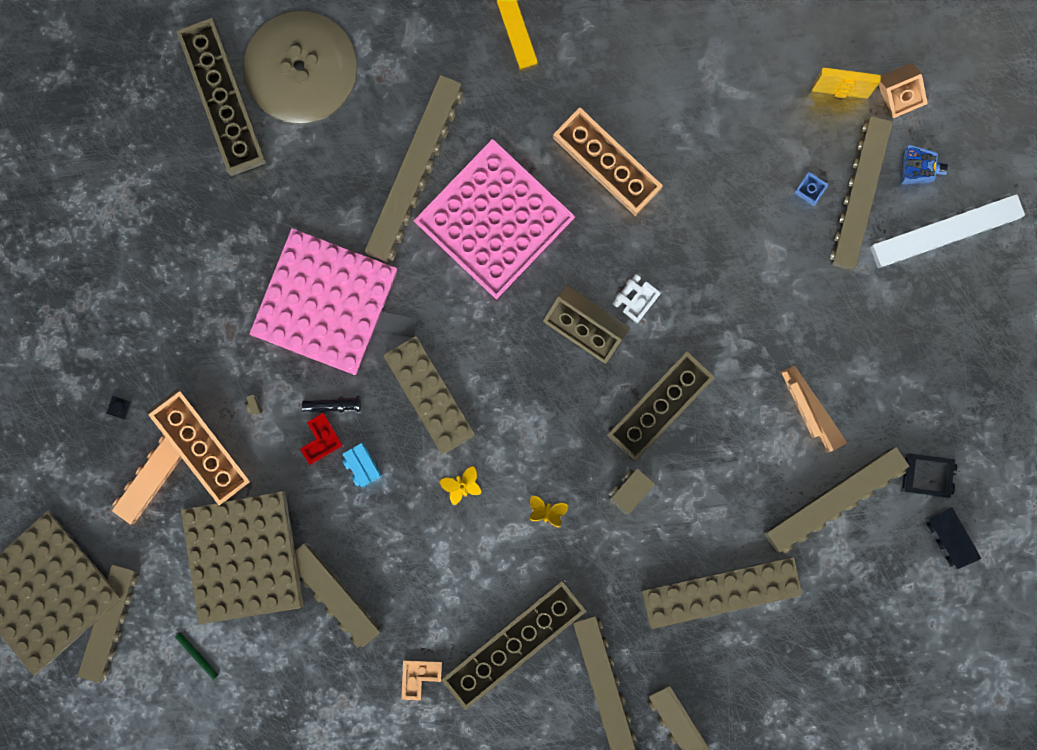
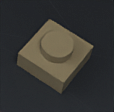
(252, 405)

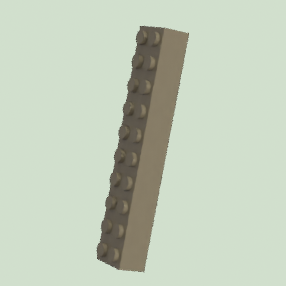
(414, 169)

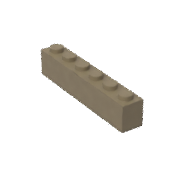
(106, 629)

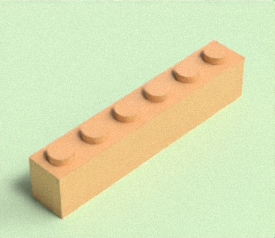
(148, 481)

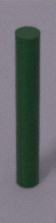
(196, 655)

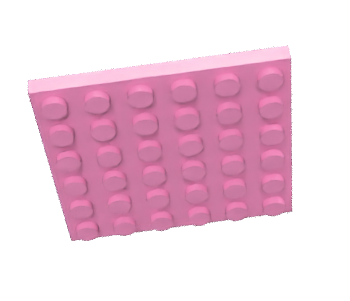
(494, 219)
(323, 301)

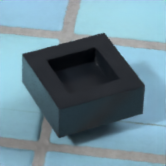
(119, 407)

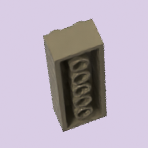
(429, 395)
(660, 406)
(335, 596)

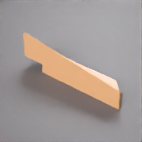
(812, 411)

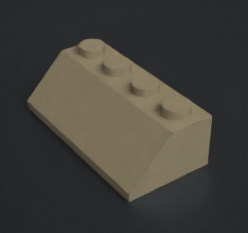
(586, 324)
(676, 719)

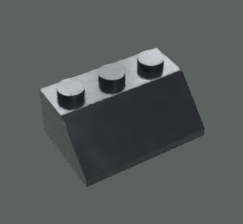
(952, 538)

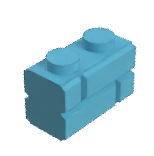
(362, 465)

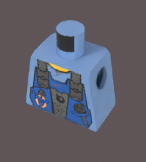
(921, 166)

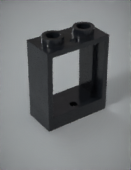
(908, 478)

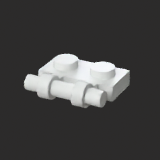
(641, 301)

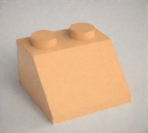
(903, 90)

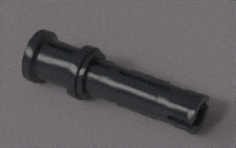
(341, 404)

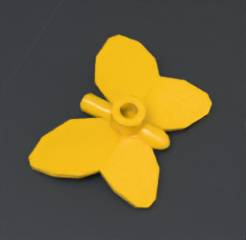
(463, 486)
(546, 513)

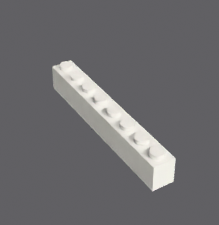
(947, 231)

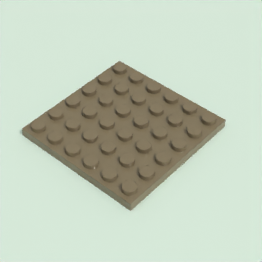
(242, 558)
(48, 593)

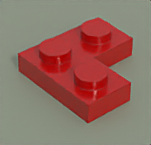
(325, 441)

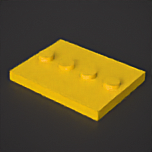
(845, 83)

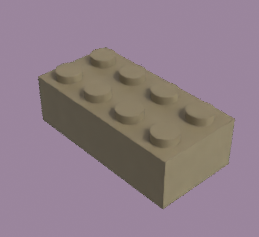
(631, 491)

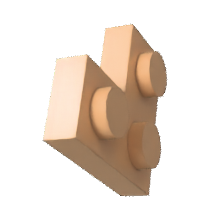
(414, 673)

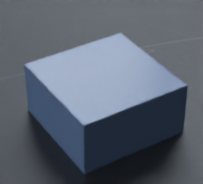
(811, 188)

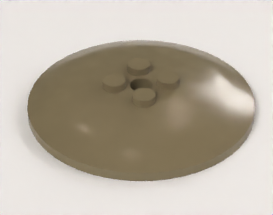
(305, 93)

